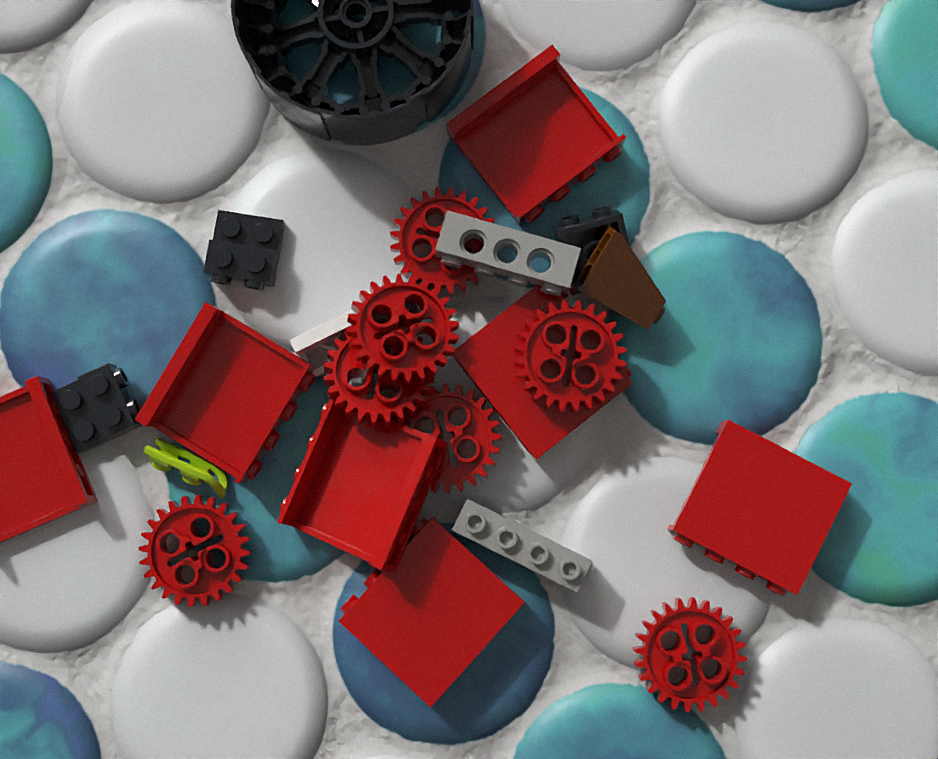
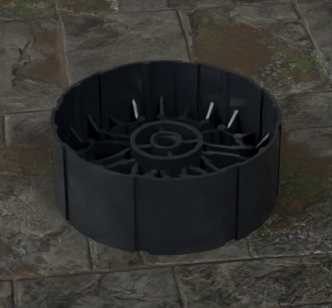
(375, 117)

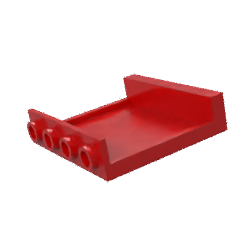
(534, 137)
(489, 364)
(227, 393)
(38, 463)
(362, 485)
(760, 508)
(431, 611)

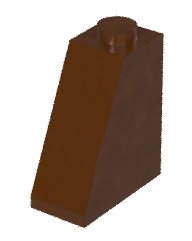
(620, 281)

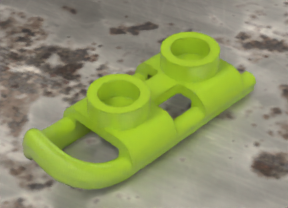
(191, 473)

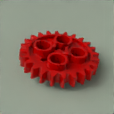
(431, 266)
(414, 356)
(600, 361)
(344, 368)
(475, 429)
(208, 577)
(719, 646)

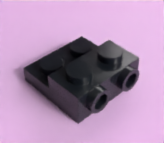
(587, 233)
(244, 250)
(97, 407)

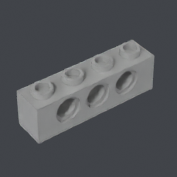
(459, 229)
(522, 545)

